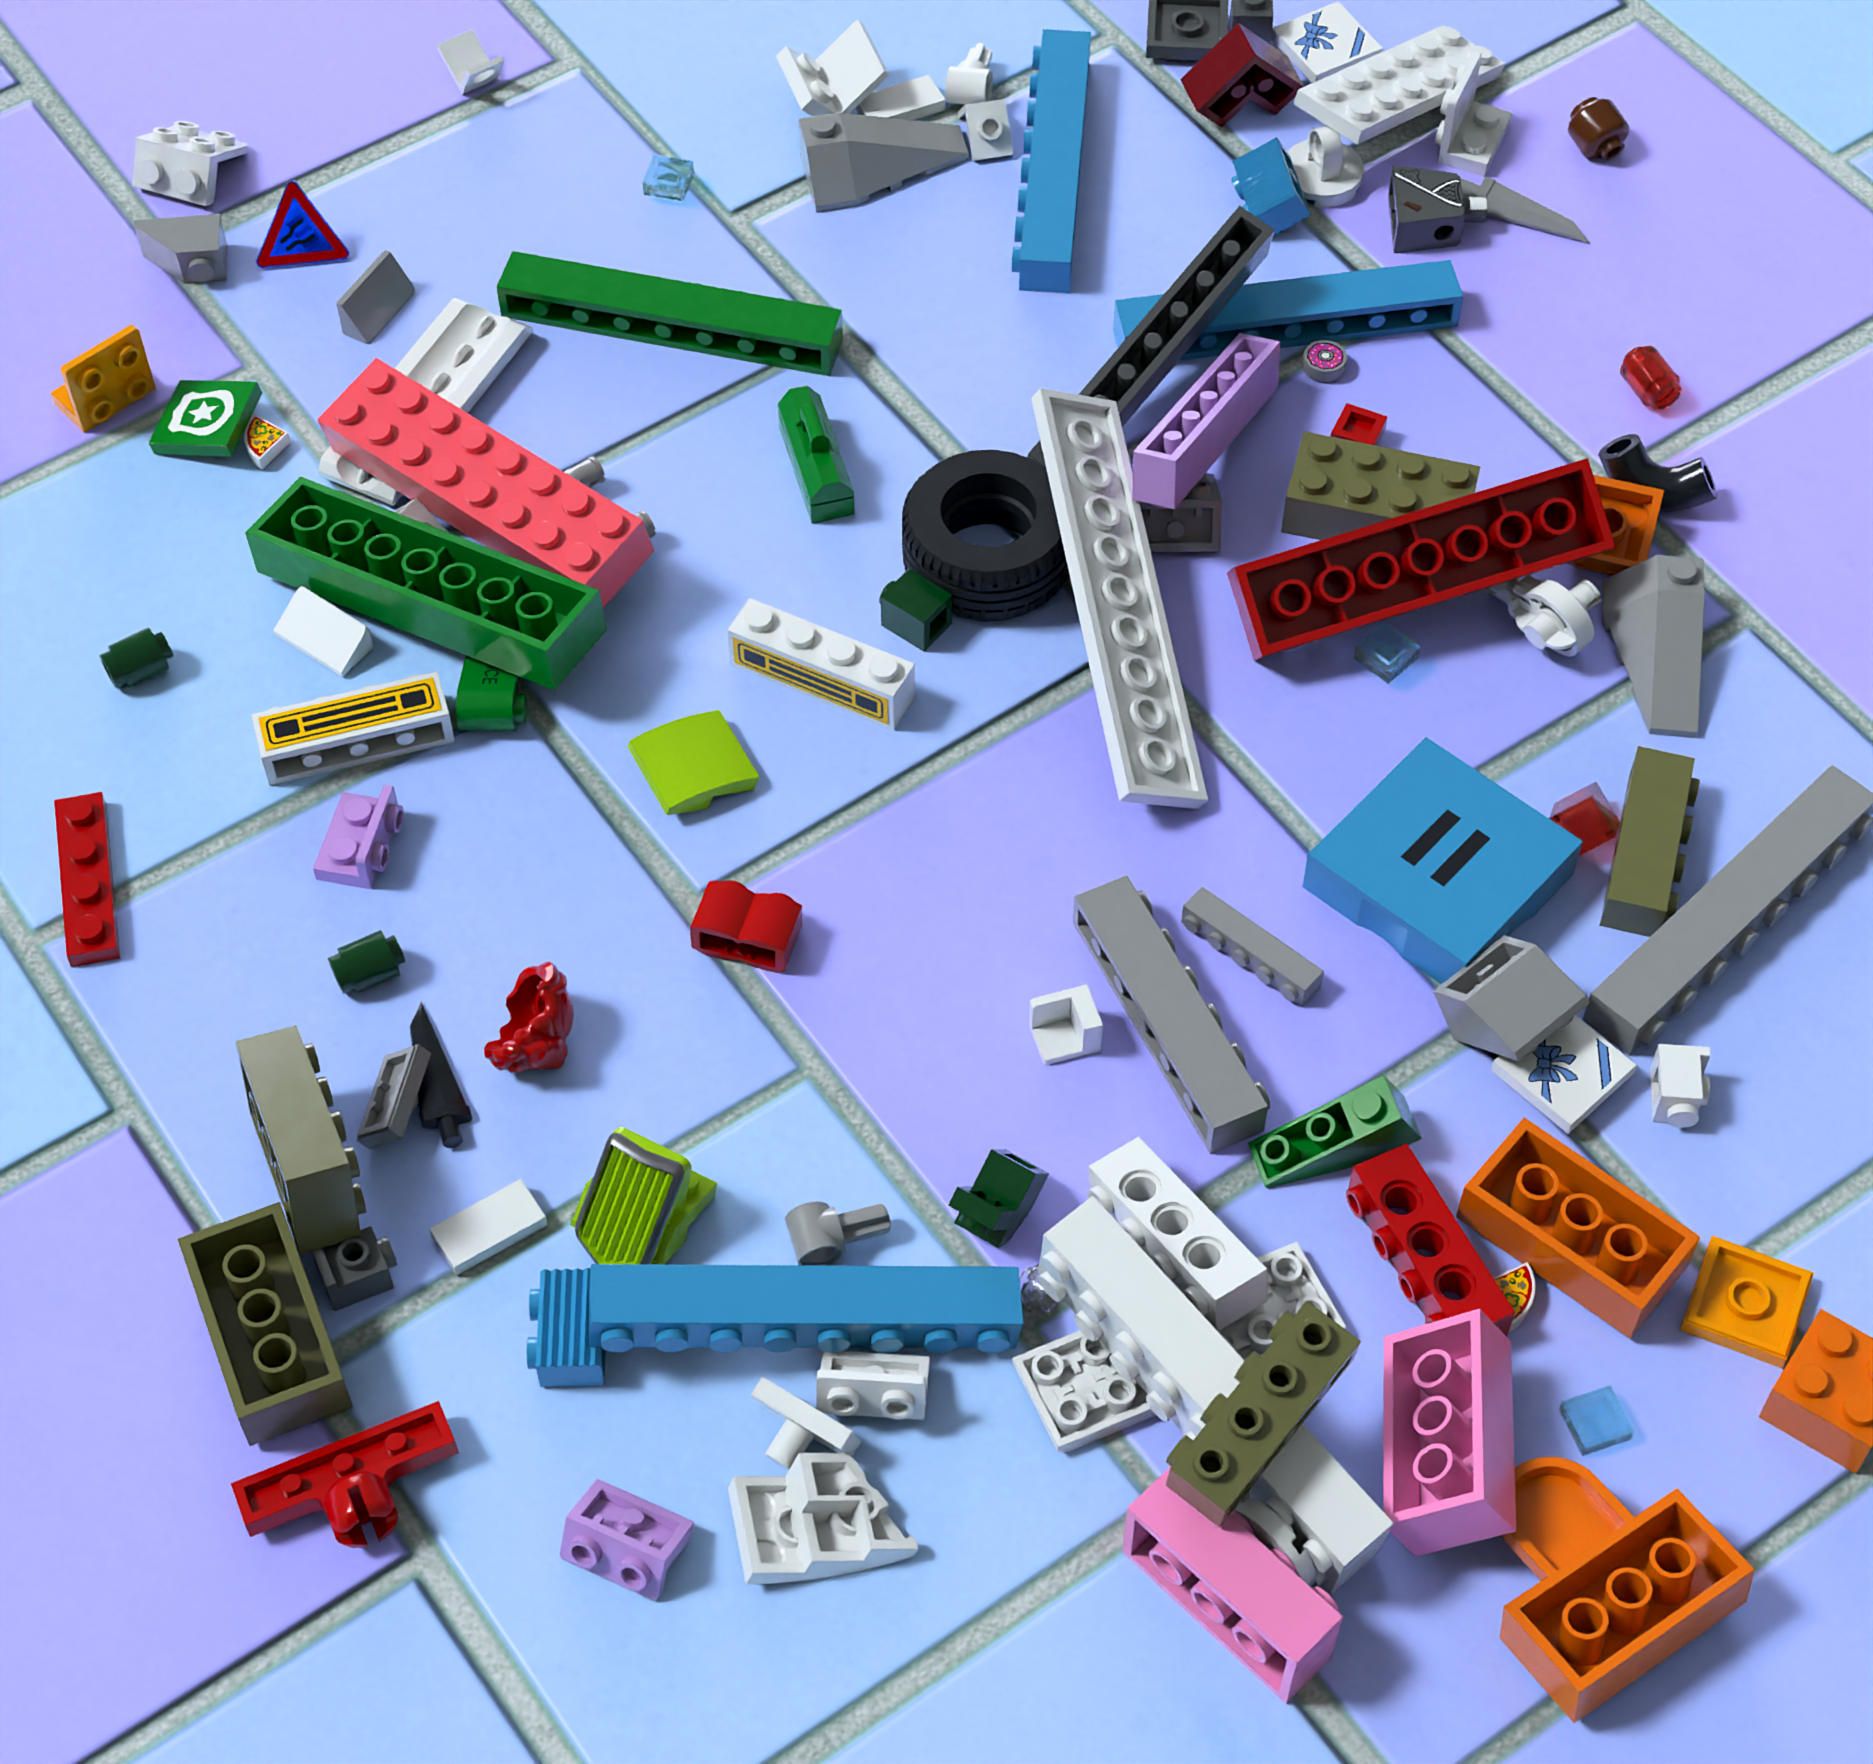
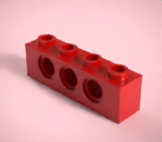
(1401, 1182)

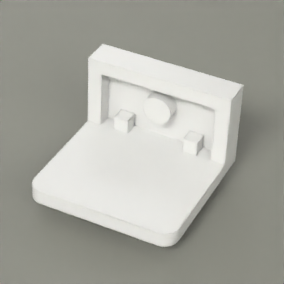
(183, 161)

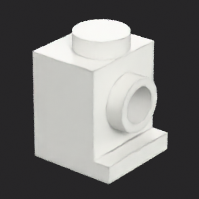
(1679, 1084)

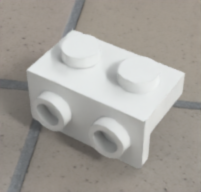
(873, 1384)

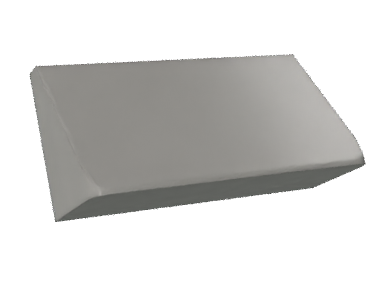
(374, 299)

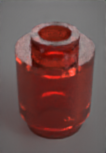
(1650, 377)

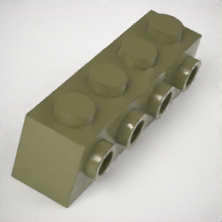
(1261, 1413)

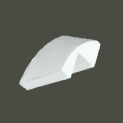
(813, 1522)

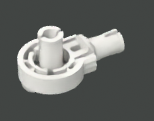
(1550, 612)

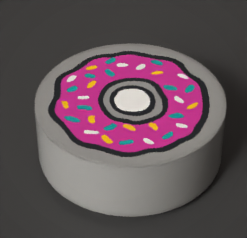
(1324, 361)

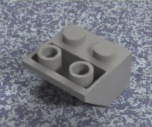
(1509, 999)

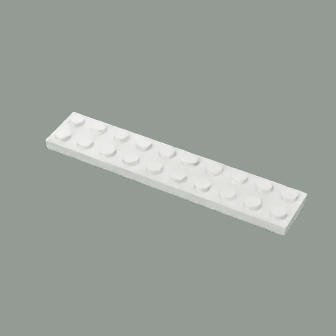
(1118, 602)

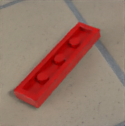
(86, 879)

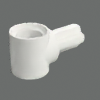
(971, 79)

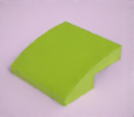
(693, 762)

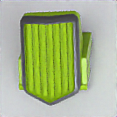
(639, 1202)

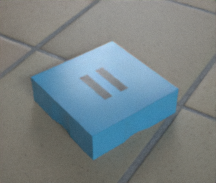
(1440, 861)

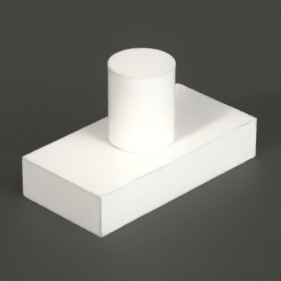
(800, 1425)

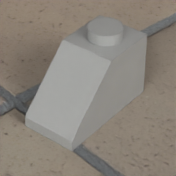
(186, 246)

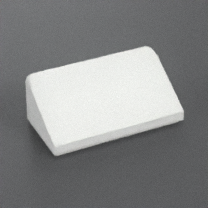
(323, 632)

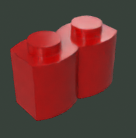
(746, 925)

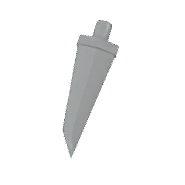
(1517, 209)

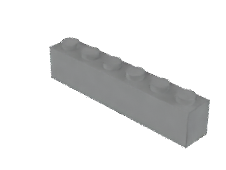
(1170, 1014)

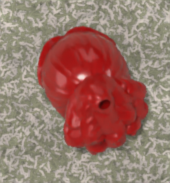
(538, 1022)

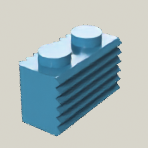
(1270, 186)
(562, 1340)

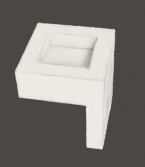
(1065, 1025)

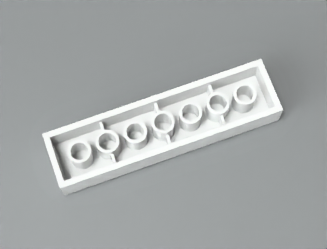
(1184, 1365)

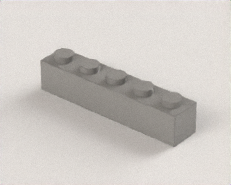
(1252, 946)

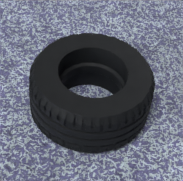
(985, 490)

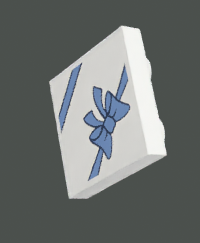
(1325, 41)
(1567, 1073)

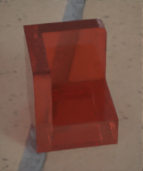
(1587, 816)

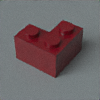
(1239, 71)

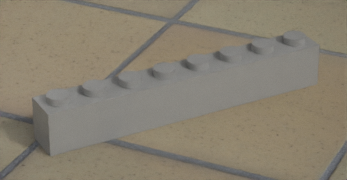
(1730, 911)

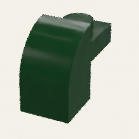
(998, 1197)

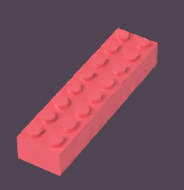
(483, 481)

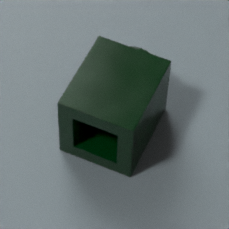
(915, 609)

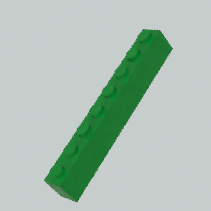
(670, 313)

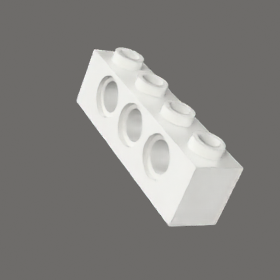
(1179, 1233)

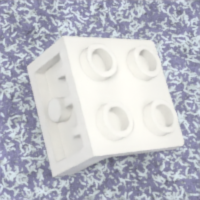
(838, 77)
(1470, 128)

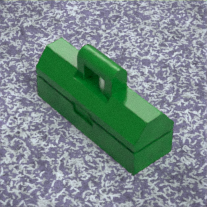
(815, 455)

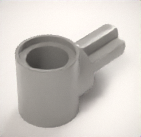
(821, 1233)

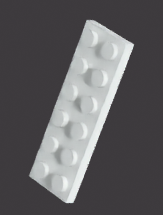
(1394, 84)

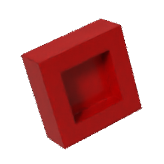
(1360, 425)

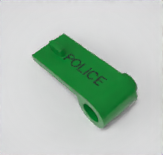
(488, 698)

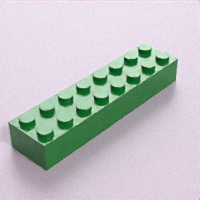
(428, 582)

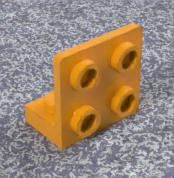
(104, 379)

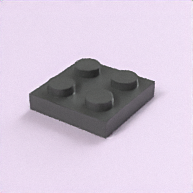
(1185, 28)

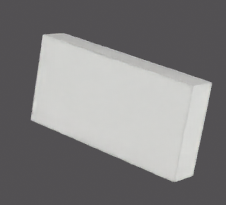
(904, 100)
(488, 1227)

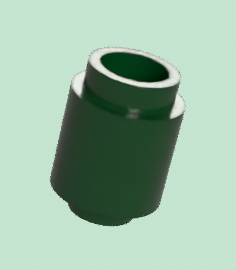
(136, 658)
(366, 962)

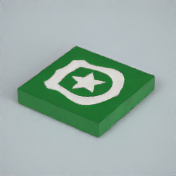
(205, 418)

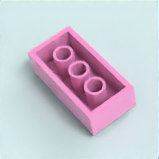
(1448, 1433)
(1234, 1588)

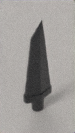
(439, 1094)

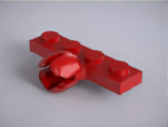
(347, 1477)

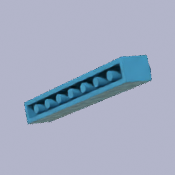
(1054, 161)
(1322, 308)
(804, 1307)

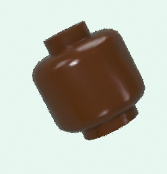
(1598, 128)

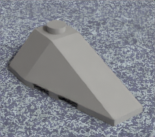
(860, 154)
(1658, 635)

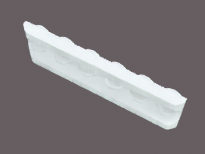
(453, 359)
(1086, 1397)

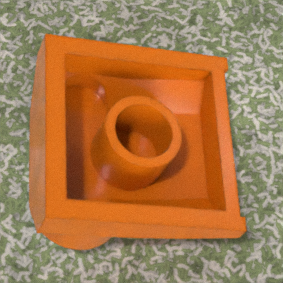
(1632, 521)

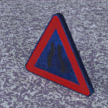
(299, 233)

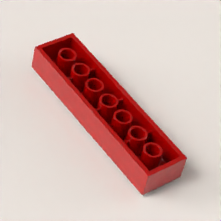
(1420, 559)

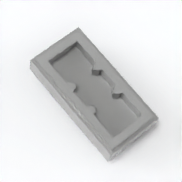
(393, 1097)

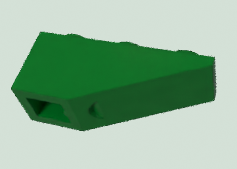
(1336, 1135)

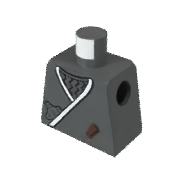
(1429, 209)

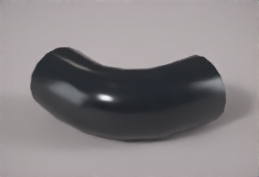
(1683, 485)

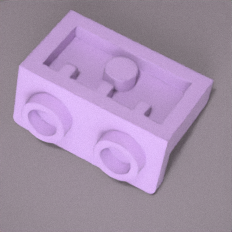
(359, 838)
(624, 1538)

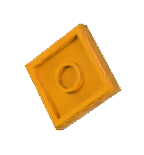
(1747, 1301)

